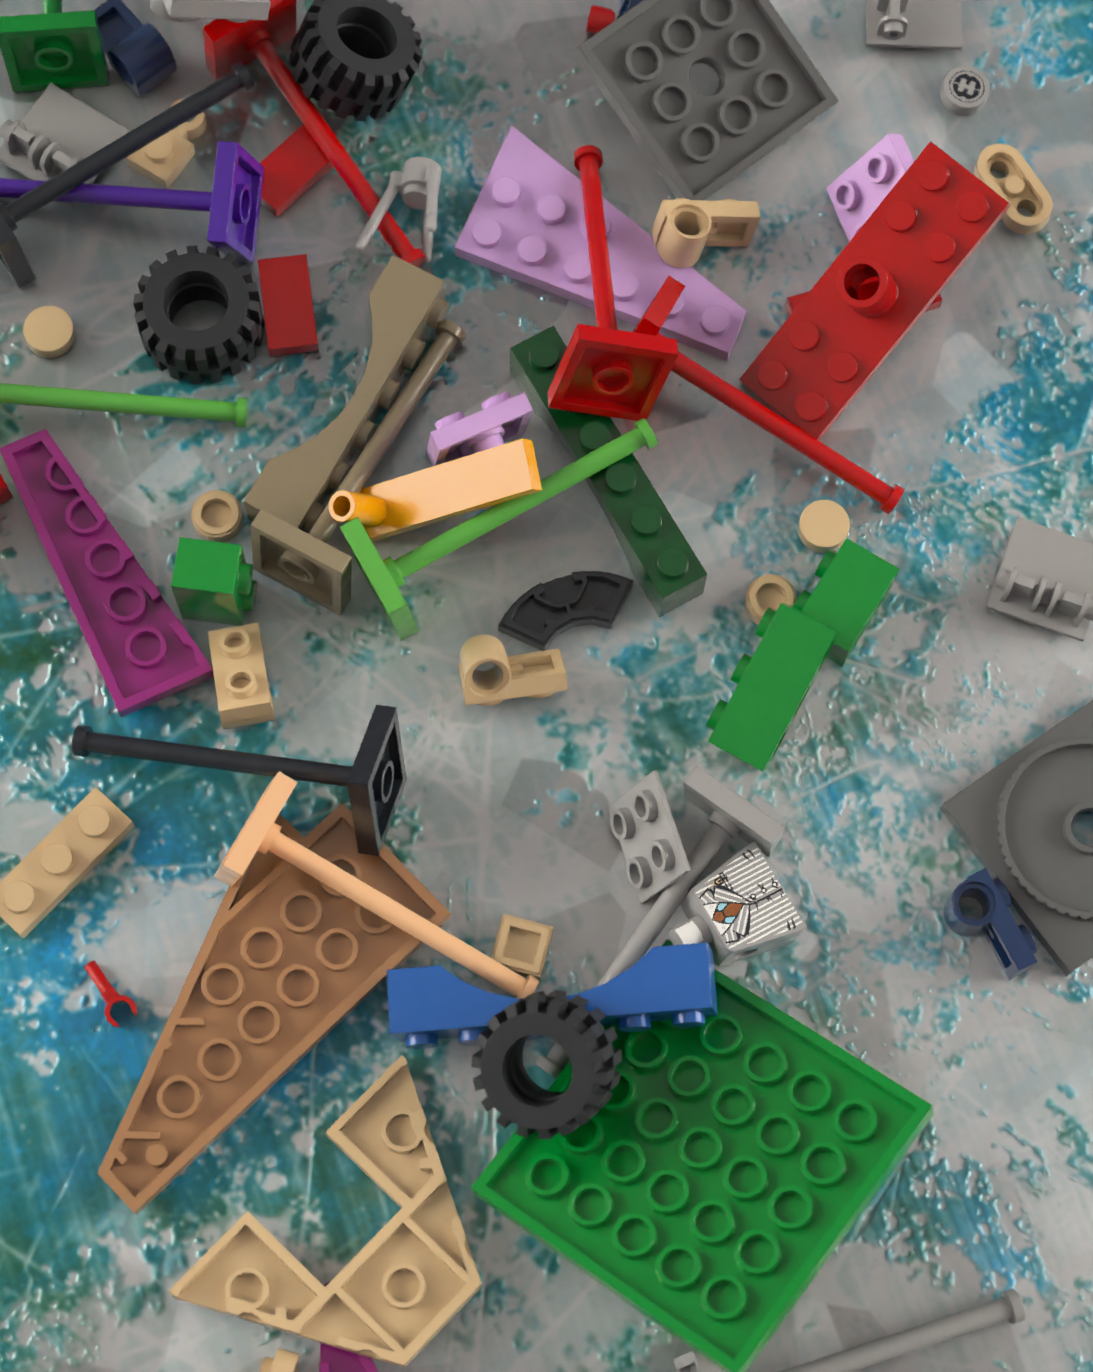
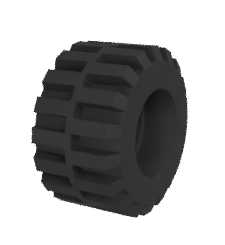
(340, 77)
(188, 280)
(513, 1090)

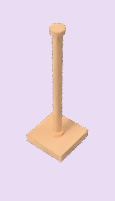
(264, 835)

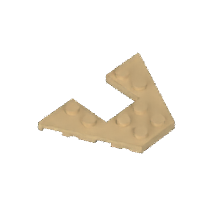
(401, 1281)

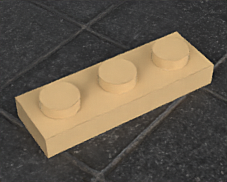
(61, 861)

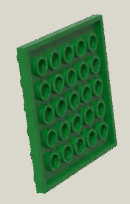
(712, 1171)

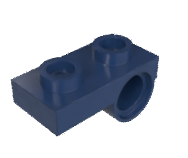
(133, 48)
(1009, 942)

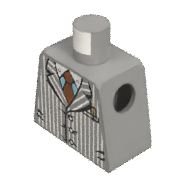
(739, 910)

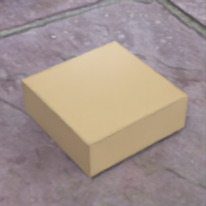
(522, 945)

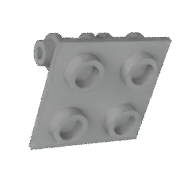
(914, 24)
(55, 135)
(1046, 580)
(648, 838)

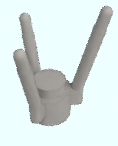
(419, 190)

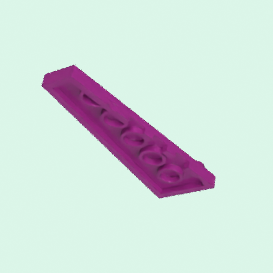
(119, 609)

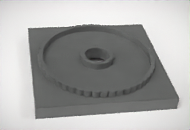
(693, 139)
(1023, 835)

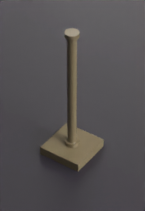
(305, 559)

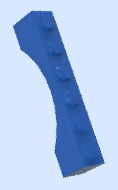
(662, 985)

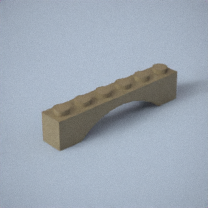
(300, 481)

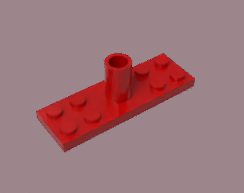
(915, 249)

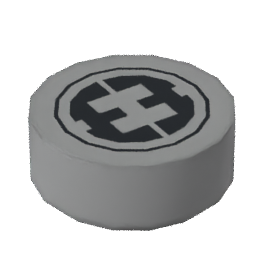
(965, 90)

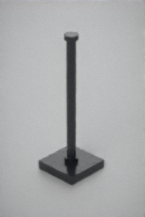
(10, 249)
(372, 781)

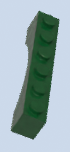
(636, 513)

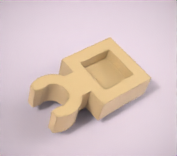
(170, 153)

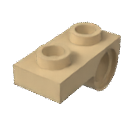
(689, 225)
(240, 676)
(513, 676)

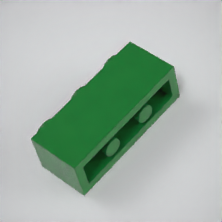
(771, 685)

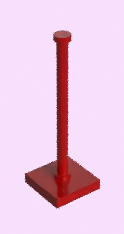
(233, 42)
(606, 367)
(759, 414)

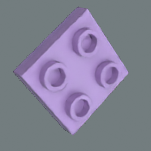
(868, 182)
(461, 436)

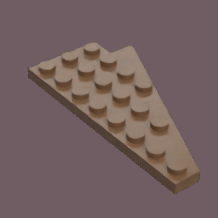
(262, 993)

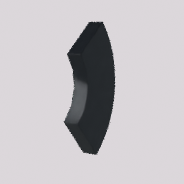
(564, 604)

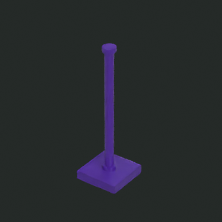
(231, 204)

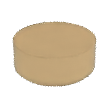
(49, 331)
(217, 516)
(823, 526)
(768, 592)

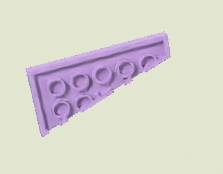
(535, 231)

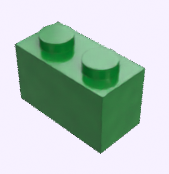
(213, 582)
(848, 594)

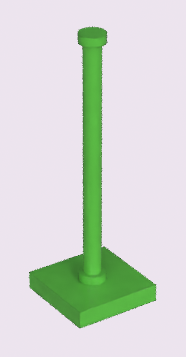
(125, 403)
(388, 575)

